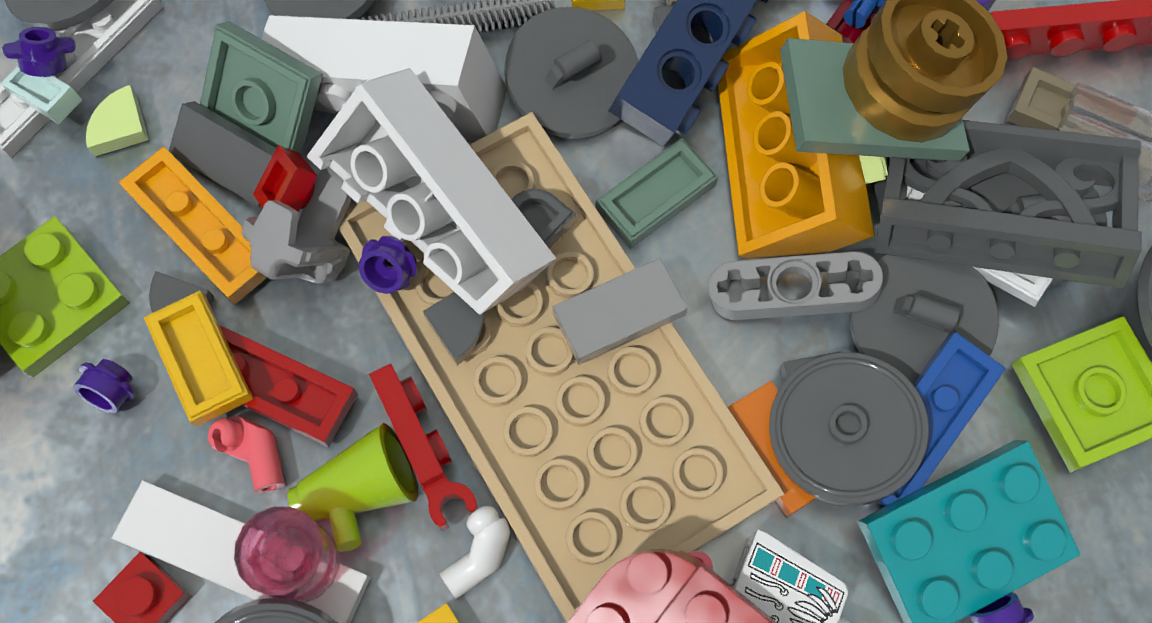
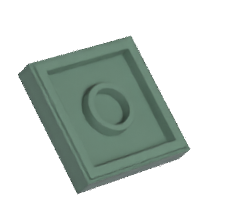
(260, 87)

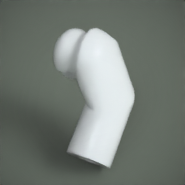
(485, 554)

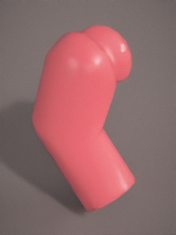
(250, 444)

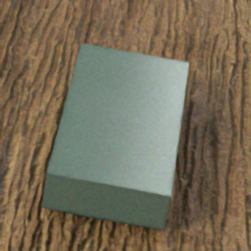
(656, 193)

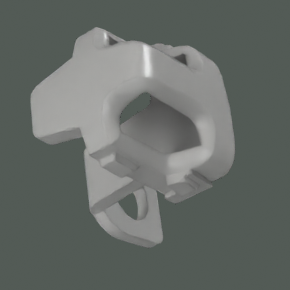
(304, 247)

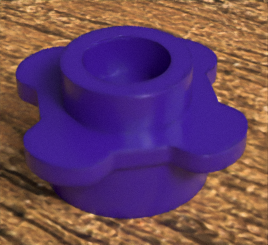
(40, 51)

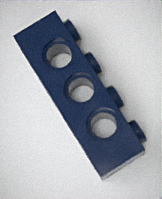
(646, 98)

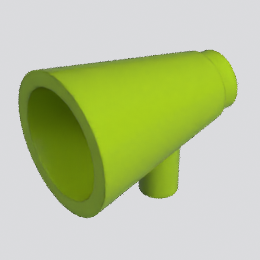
(357, 480)

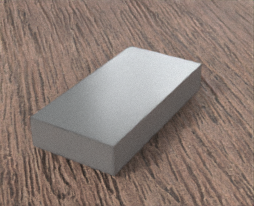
(619, 311)

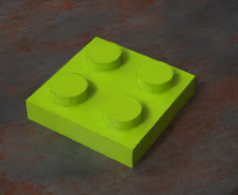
(51, 297)
(1091, 392)

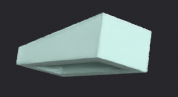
(44, 94)

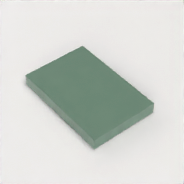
(827, 119)

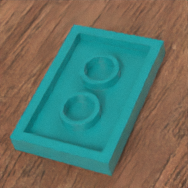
(969, 537)

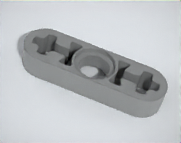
(839, 299)

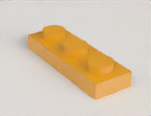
(194, 223)

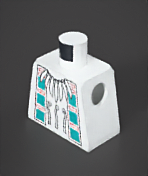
(787, 583)

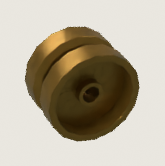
(923, 66)

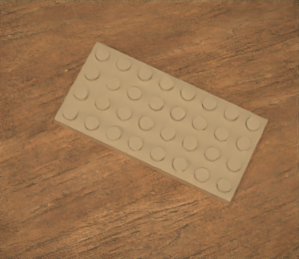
(588, 453)

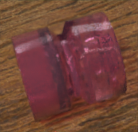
(286, 555)

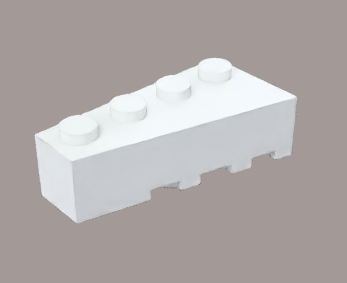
(444, 57)
(432, 189)

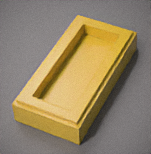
(197, 358)

